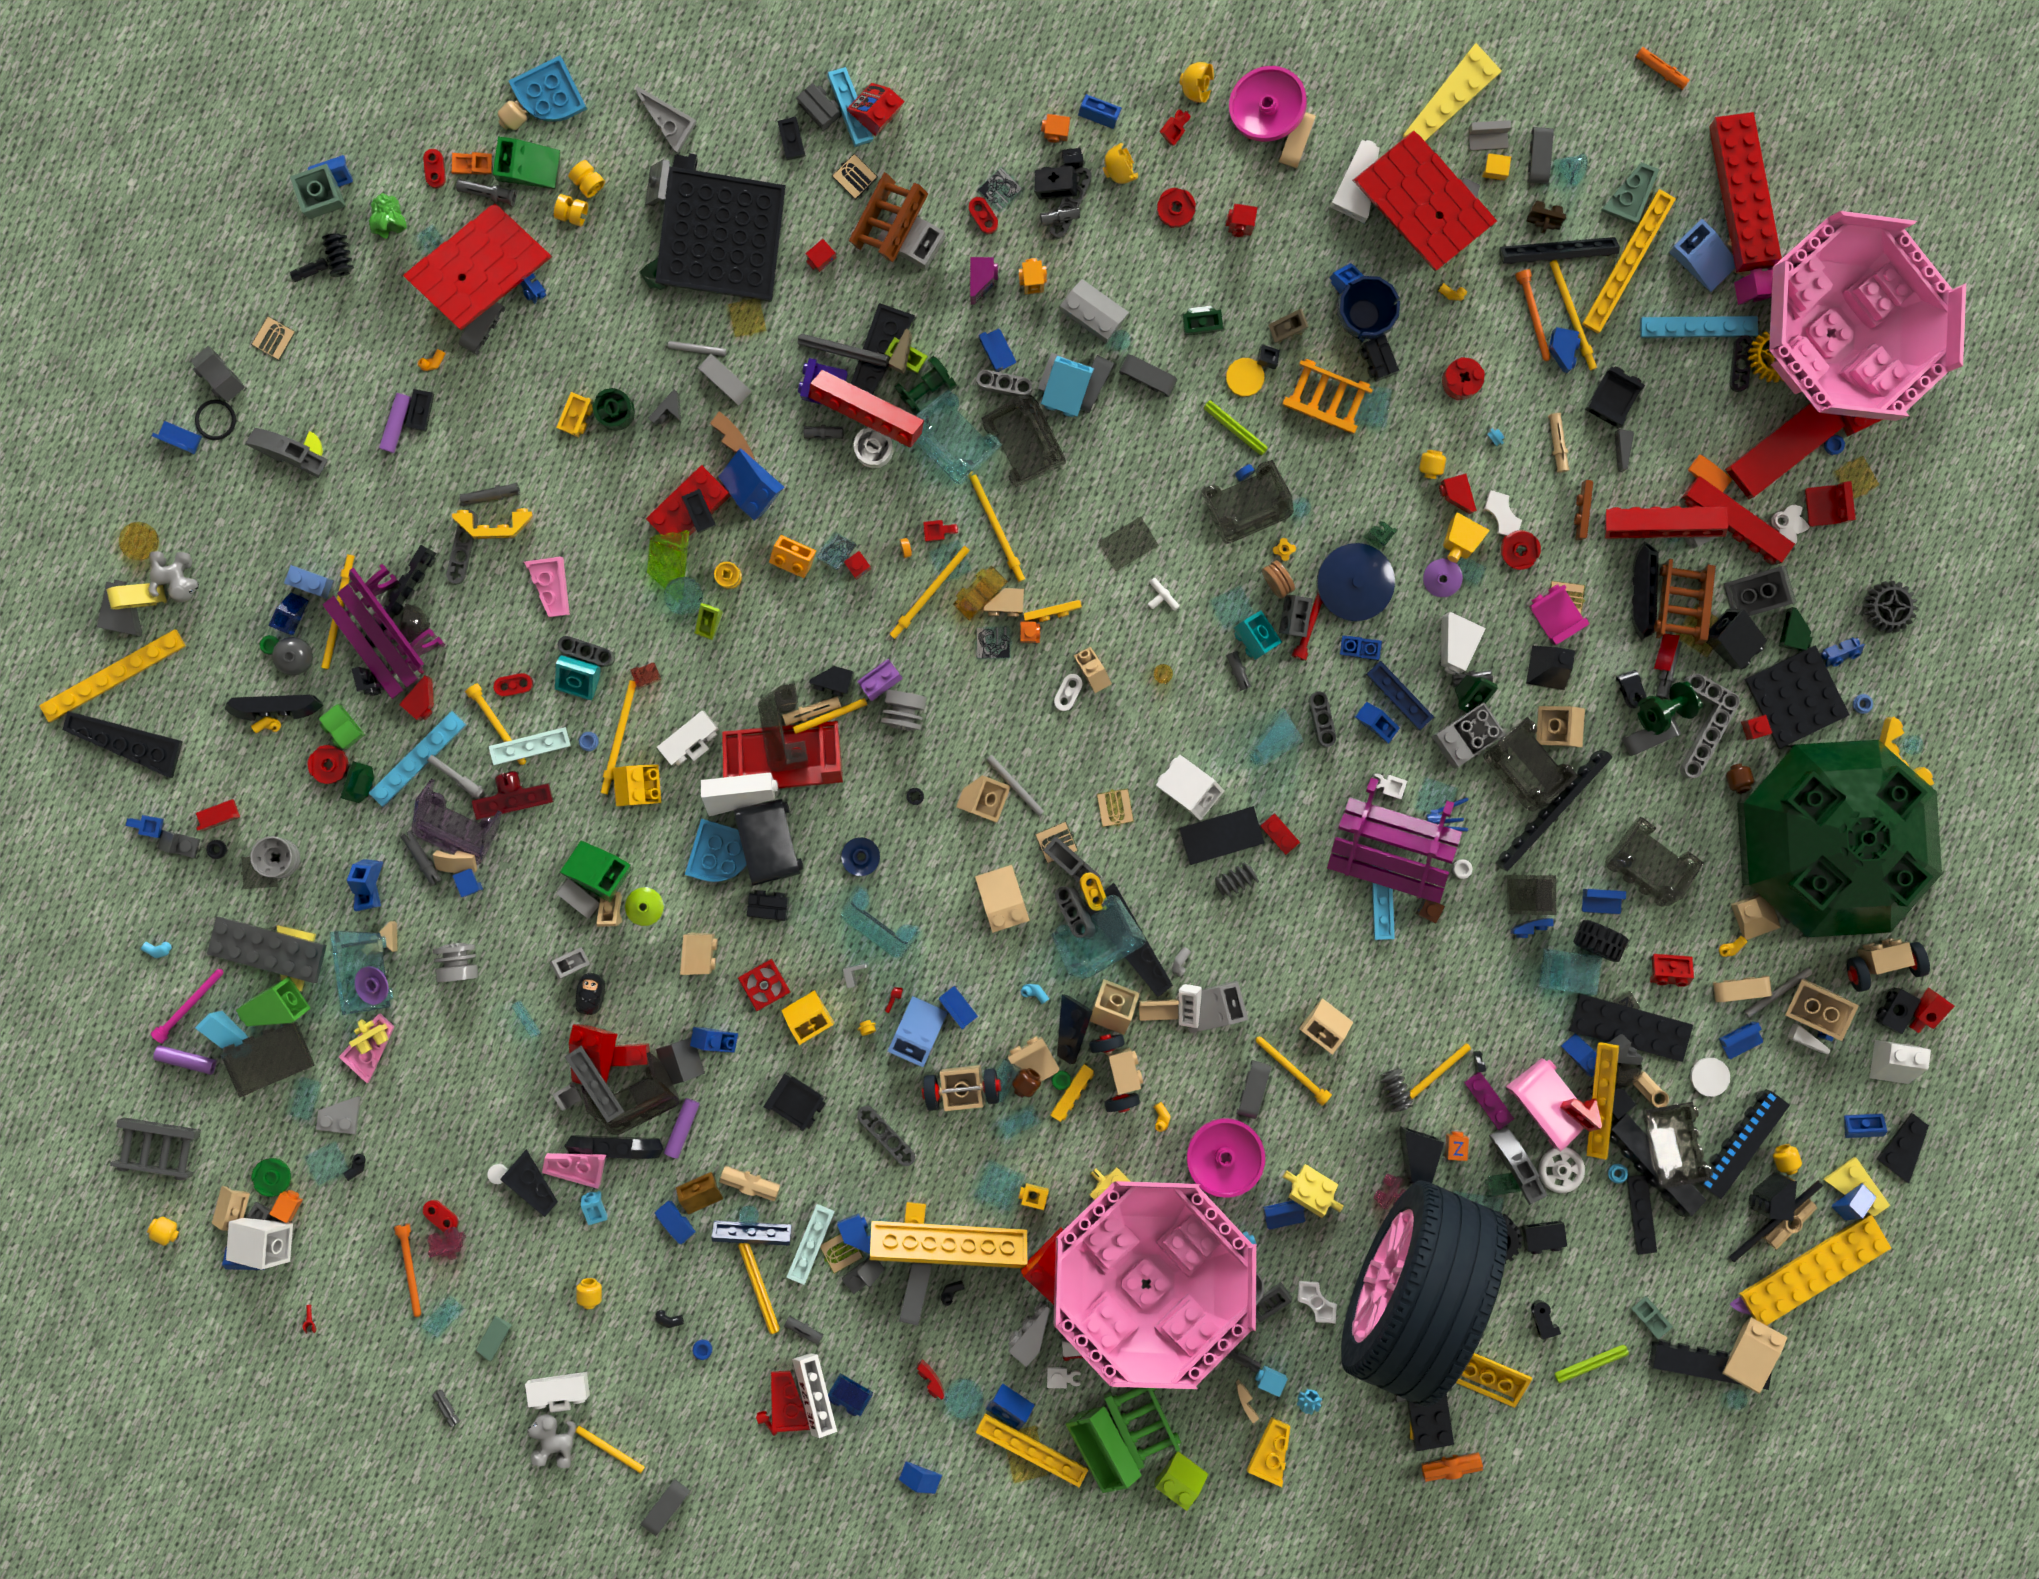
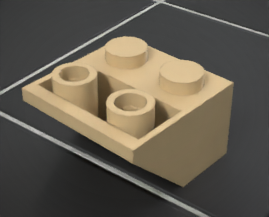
(1326, 1026)

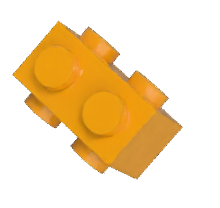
(1032, 276)
(790, 556)

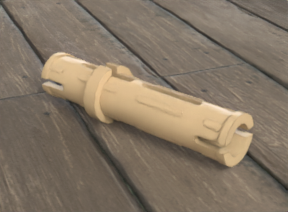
(1560, 451)
(790, 719)

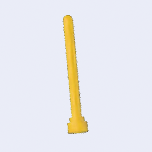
(475, 693)
(1321, 1095)

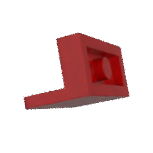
(217, 815)

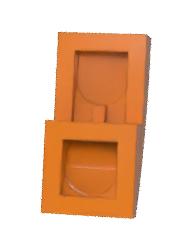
(471, 163)
(1710, 472)

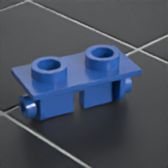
(532, 290)
(1850, 649)

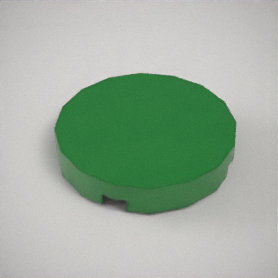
(275, 1181)

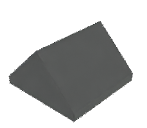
(681, 1061)

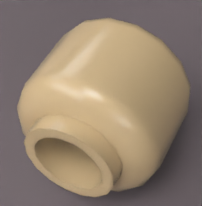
(512, 115)

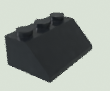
(1775, 1197)

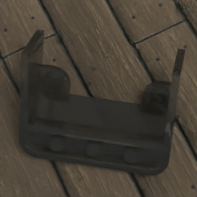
(639, 1101)

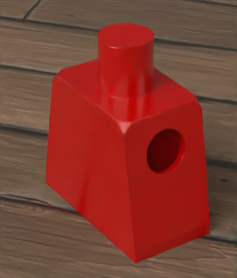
(1934, 1006)

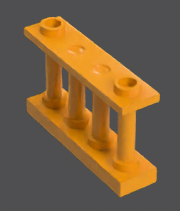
(1311, 409)

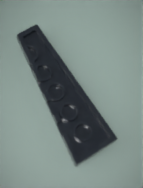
(885, 326)
(421, 560)
(142, 747)
(1143, 958)

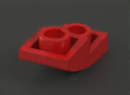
(934, 1385)

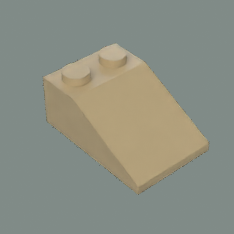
(1002, 898)
(698, 953)
(1822, 1009)
(1754, 1355)

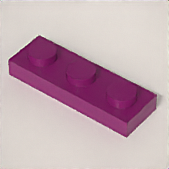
(1489, 1100)

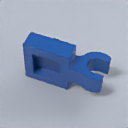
(147, 825)

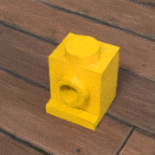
(1037, 1202)

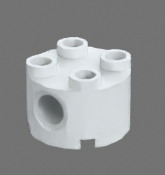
(873, 448)

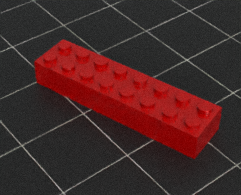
(1745, 192)

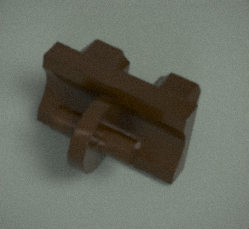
(1546, 218)

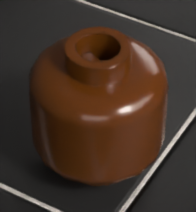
(1740, 778)
(1026, 1083)

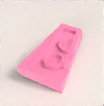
(551, 584)
(365, 1064)
(578, 1168)

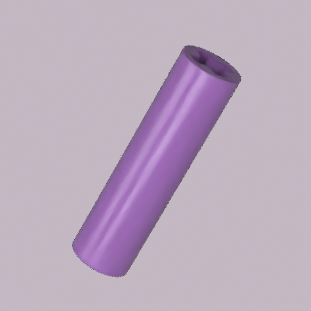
(395, 422)
(184, 1059)
(681, 1128)

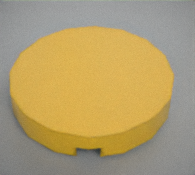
(1245, 377)

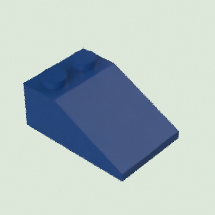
(750, 484)

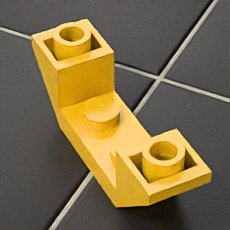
(519, 519)
(1891, 730)

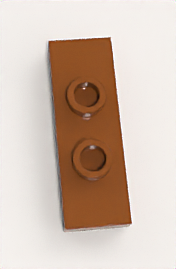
(1582, 517)

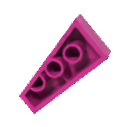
(1754, 286)

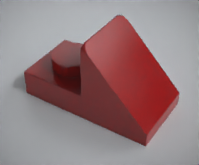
(1584, 1113)

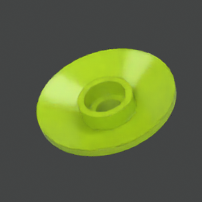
(653, 902)

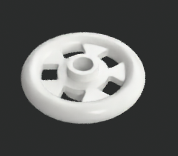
(1549, 1180)

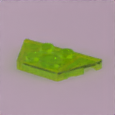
(668, 557)

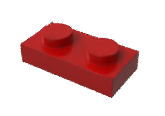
(1280, 834)

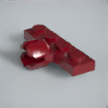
(511, 796)

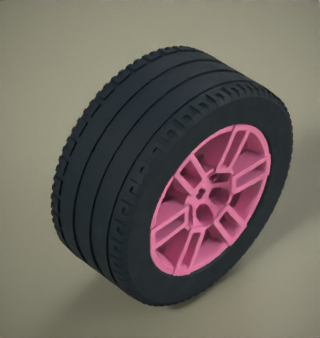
(1424, 1294)

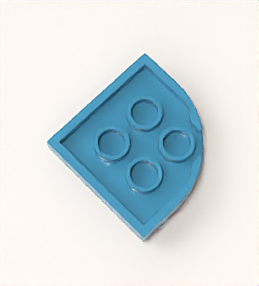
(548, 91)
(716, 853)

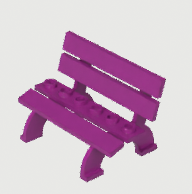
(357, 608)
(1396, 838)

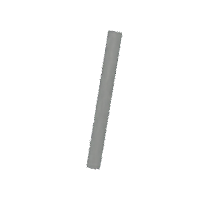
(1015, 785)
(1778, 992)

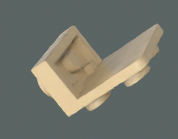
(1035, 1056)

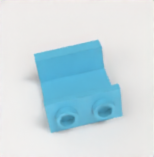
(1066, 386)

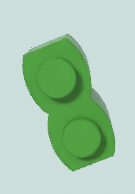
(341, 726)

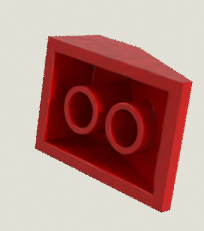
(597, 1044)

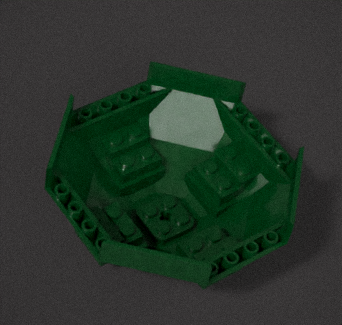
(1808, 847)

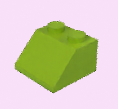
(1181, 1480)

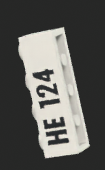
(814, 1395)

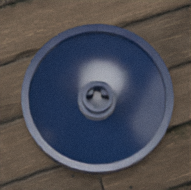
(1355, 582)

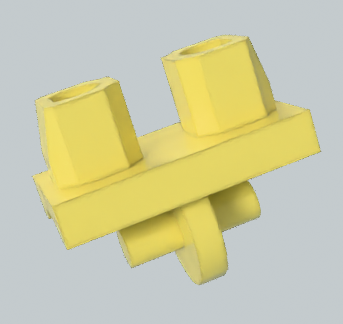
(361, 1042)

